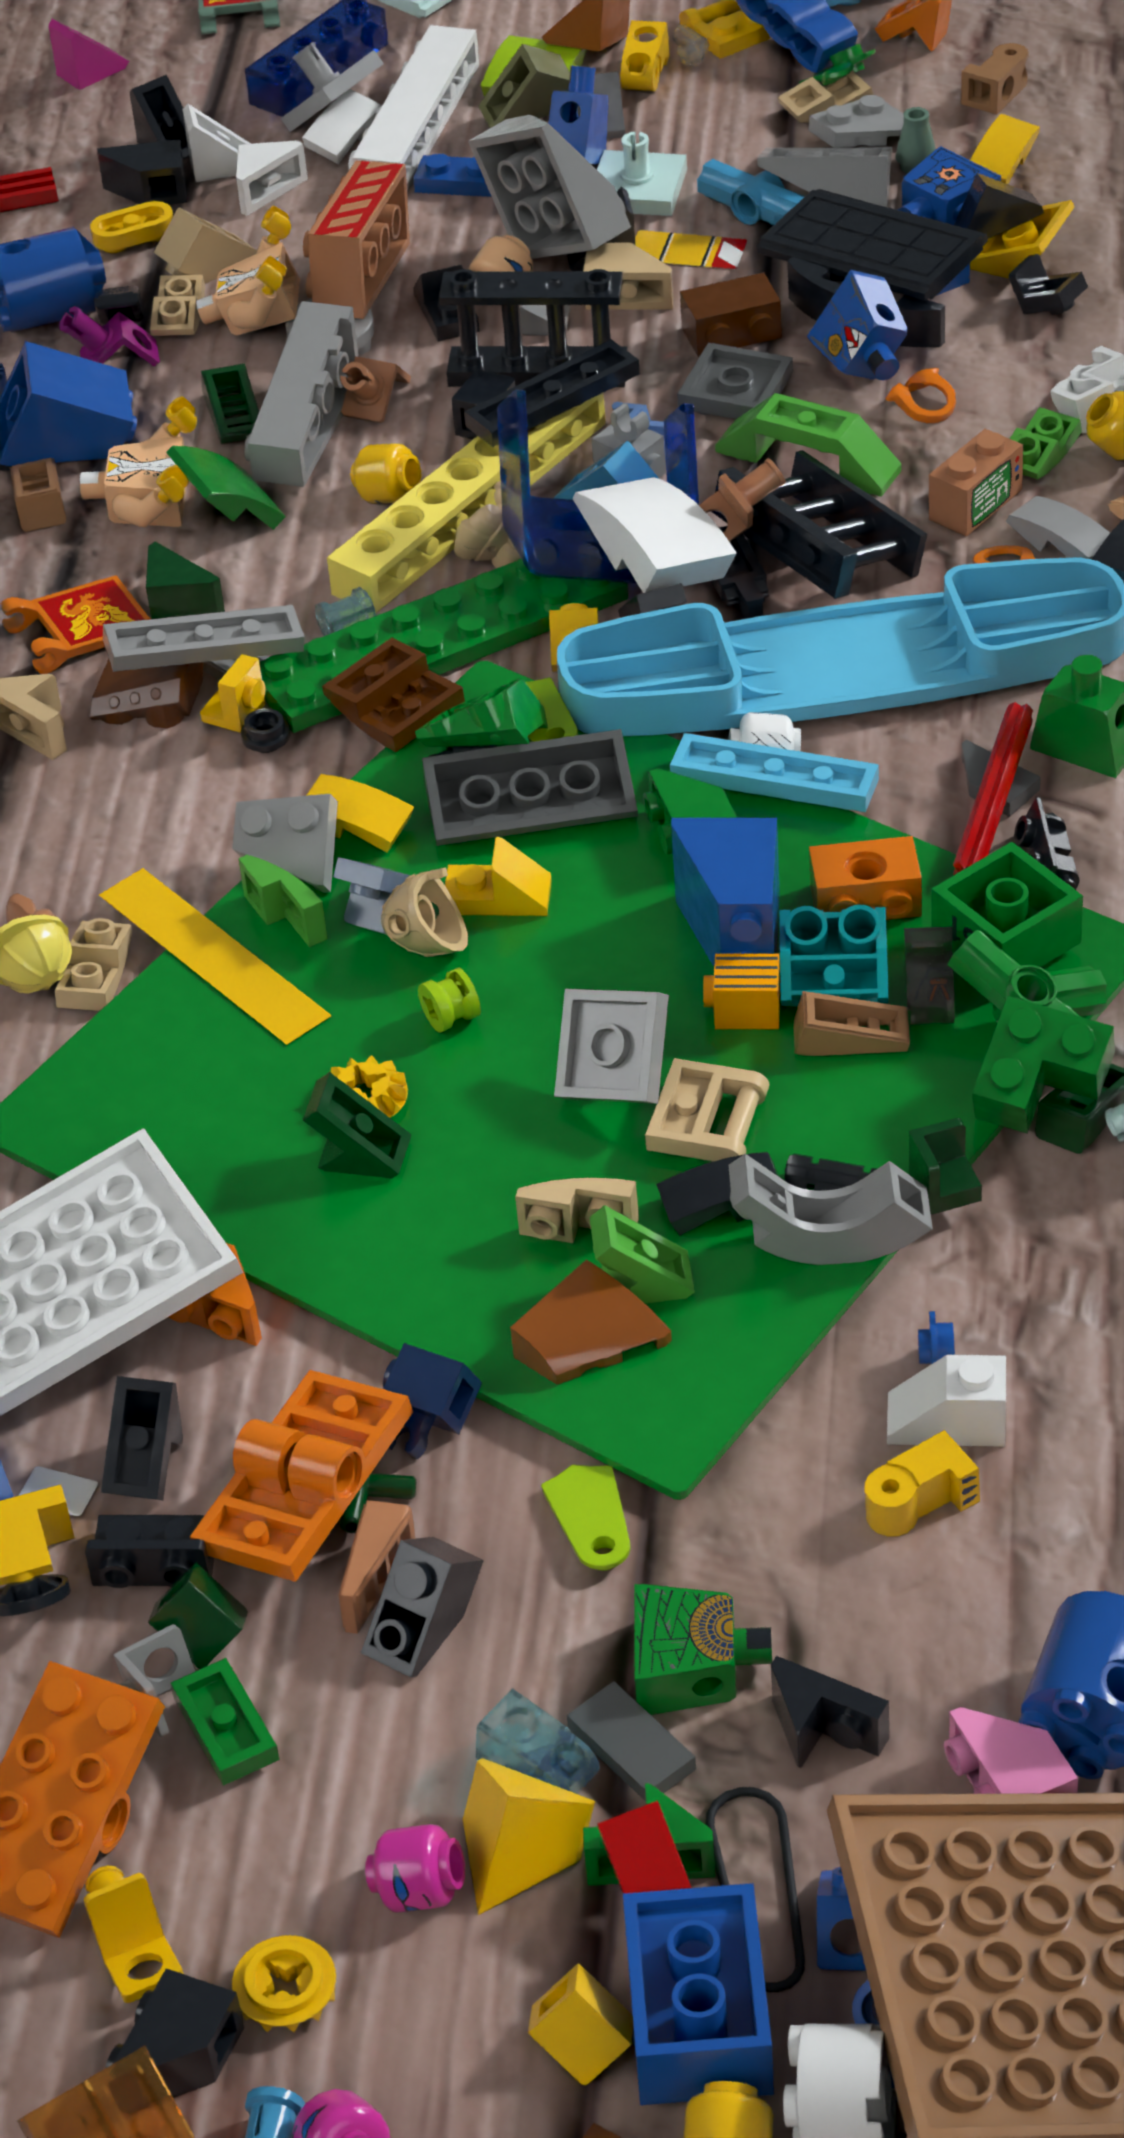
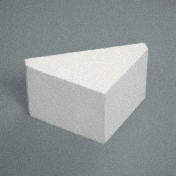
(210, 146)
(268, 172)

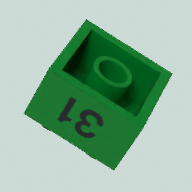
(1013, 904)

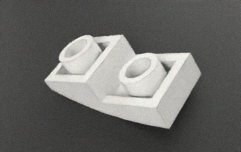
(341, 125)

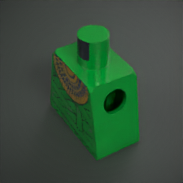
(690, 1648)

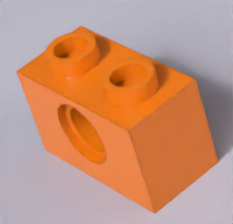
(869, 875)

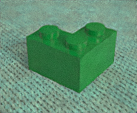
(1038, 1049)

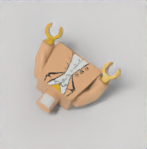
(259, 288)
(141, 479)

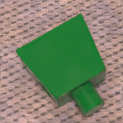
(1082, 718)

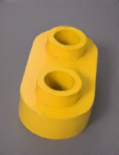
(131, 226)

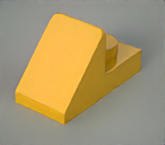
(506, 888)

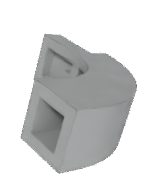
(830, 1225)

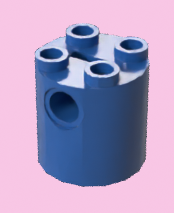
(47, 277)
(1081, 1683)

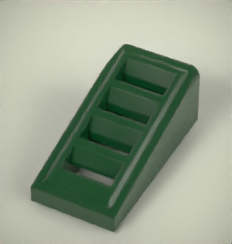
(225, 382)
(1076, 1120)

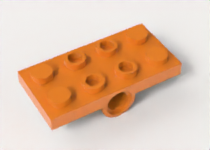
(300, 1473)
(67, 1790)

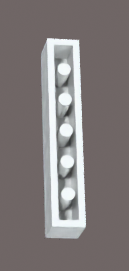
(421, 99)

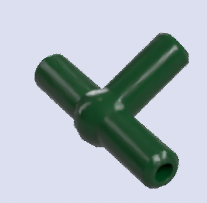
(377, 1486)

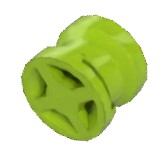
(449, 1000)

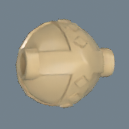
(411, 920)

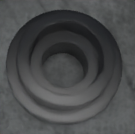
(265, 731)

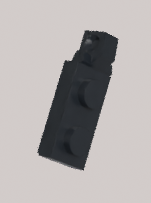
(744, 581)

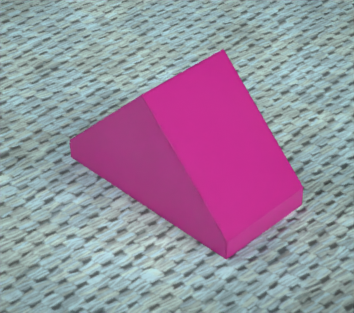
(80, 58)

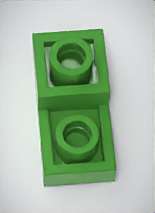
(1046, 441)

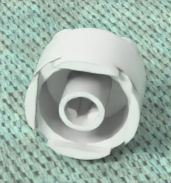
(840, 2083)

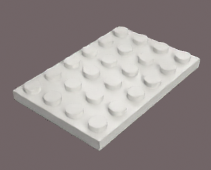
(99, 1264)

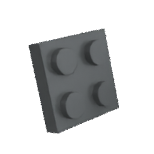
(733, 380)

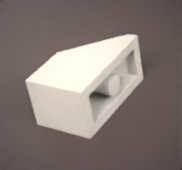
(952, 1395)

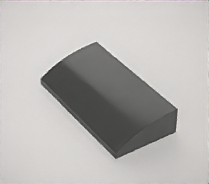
(529, 787)

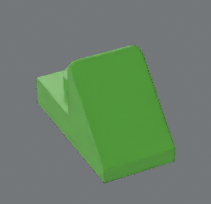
(640, 1258)

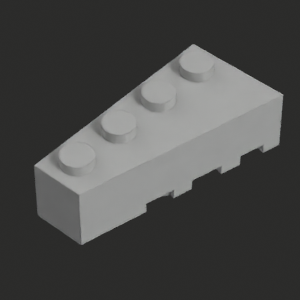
(303, 396)

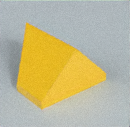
(519, 1831)

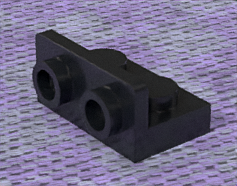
(144, 1550)

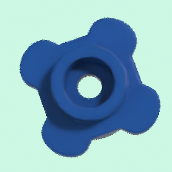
(935, 1341)

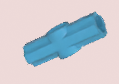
(748, 195)

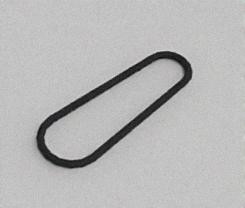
(788, 1870)

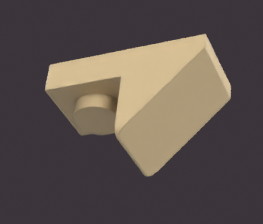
(32, 714)

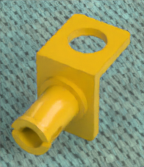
(127, 1929)

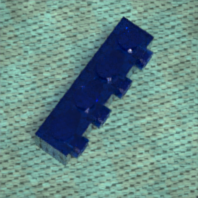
(341, 36)

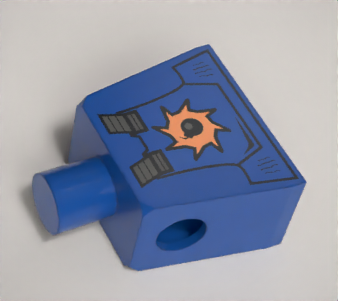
(940, 185)

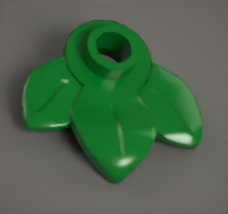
(843, 63)

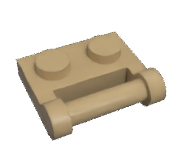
(690, 1105)

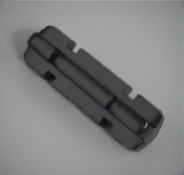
(824, 1175)

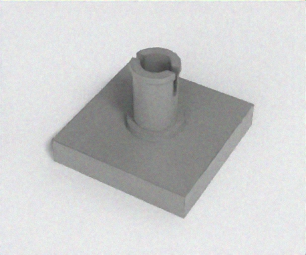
(326, 83)
(611, 1045)

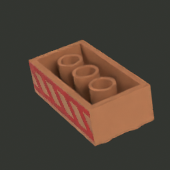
(358, 237)

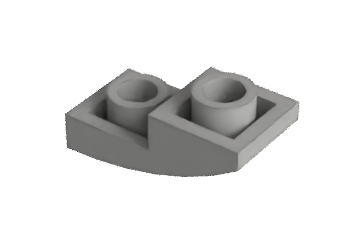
(1052, 522)

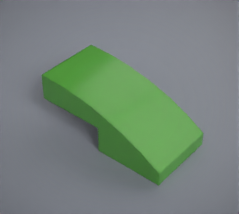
(281, 895)

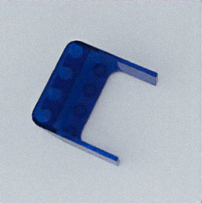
(552, 531)

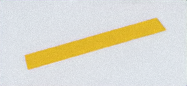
(215, 956)

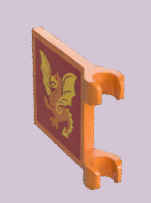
(72, 619)

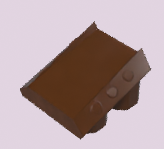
(153, 693)

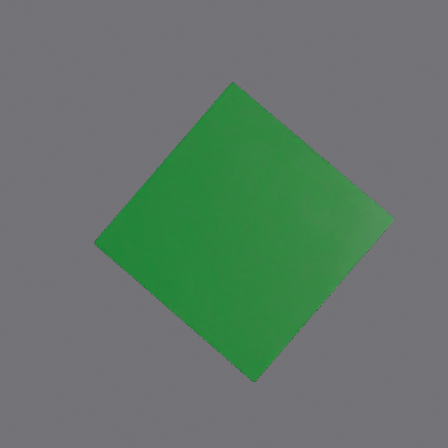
(440, 1244)

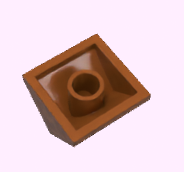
(591, 25)

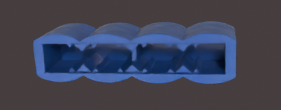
(804, 27)

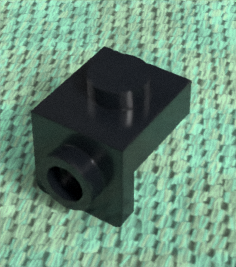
(1045, 293)

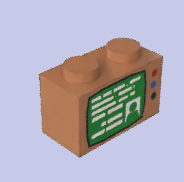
(975, 482)

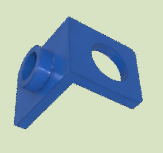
(831, 1908)

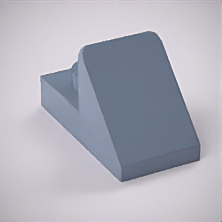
(368, 891)

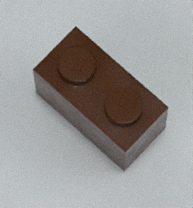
(731, 313)

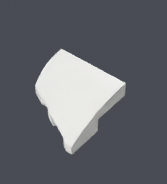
(1089, 382)

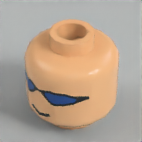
(503, 255)

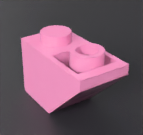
(1006, 1755)

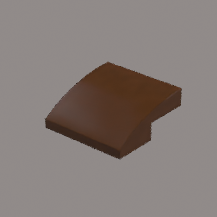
(392, 693)

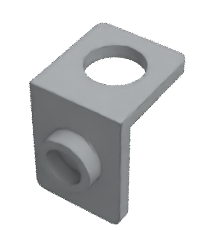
(132, 1659)

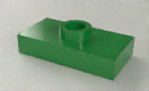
(224, 1721)

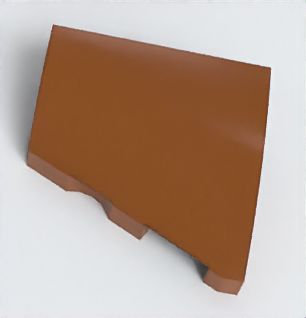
(584, 1326)

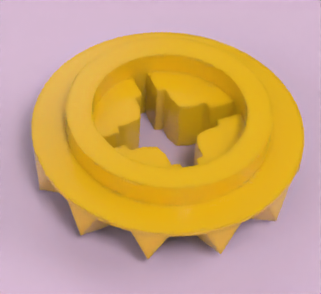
(387, 1084)
(286, 1959)

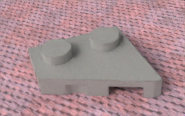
(857, 123)
(290, 834)

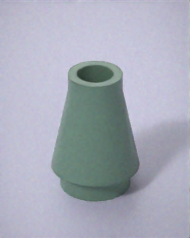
(915, 139)

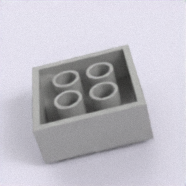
(547, 188)

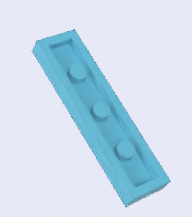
(777, 772)

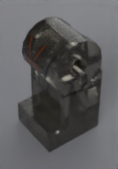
(928, 976)

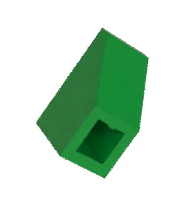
(682, 797)

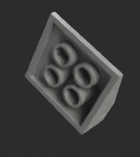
(847, 171)

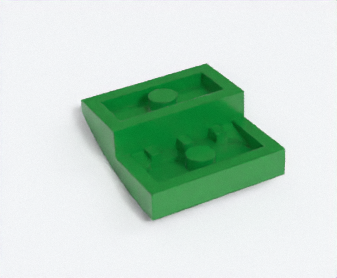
(225, 484)

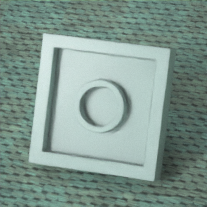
(649, 178)

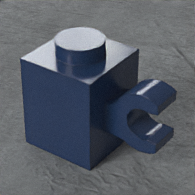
(438, 1392)

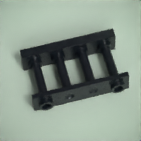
(513, 289)
(818, 550)

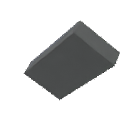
(631, 1741)

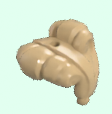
(484, 536)

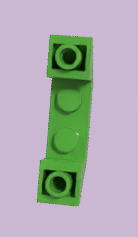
(861, 452)

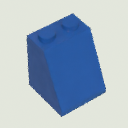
(63, 408)
(728, 882)

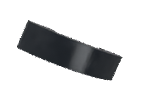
(812, 290)

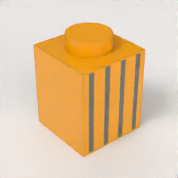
(744, 991)

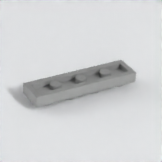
(203, 638)

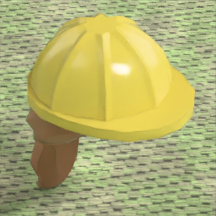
(32, 947)

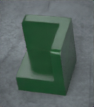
(941, 1165)
(203, 1613)

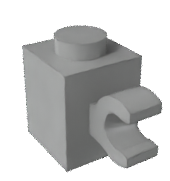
(623, 428)

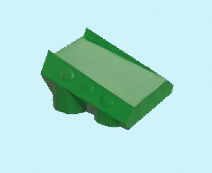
(494, 718)

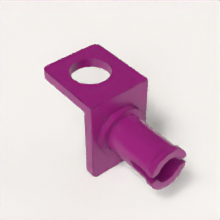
(103, 341)

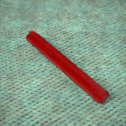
(994, 786)

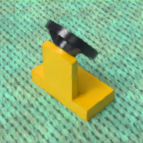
(26, 1529)

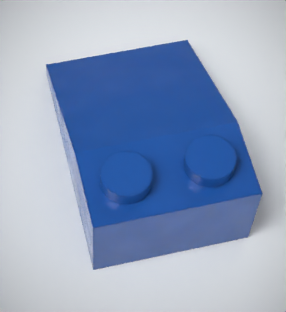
(697, 1991)

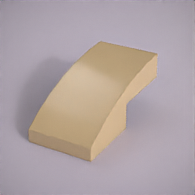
(813, 98)

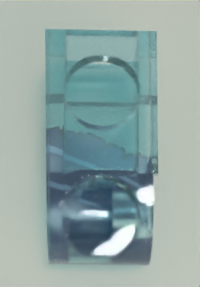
(534, 1744)

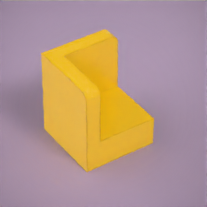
(581, 2025)

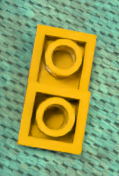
(1005, 146)
(365, 810)

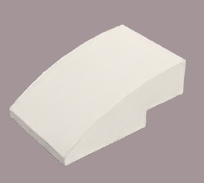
(656, 533)

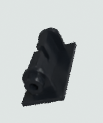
(1047, 841)

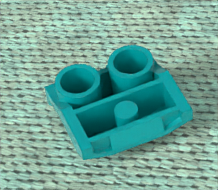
(833, 953)

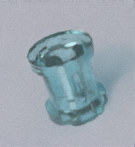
(344, 611)

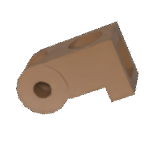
(996, 80)

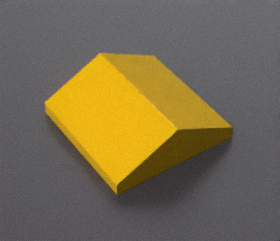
(1013, 246)

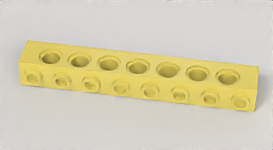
(424, 521)

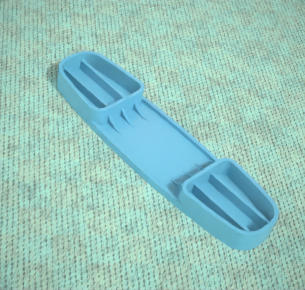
(982, 634)

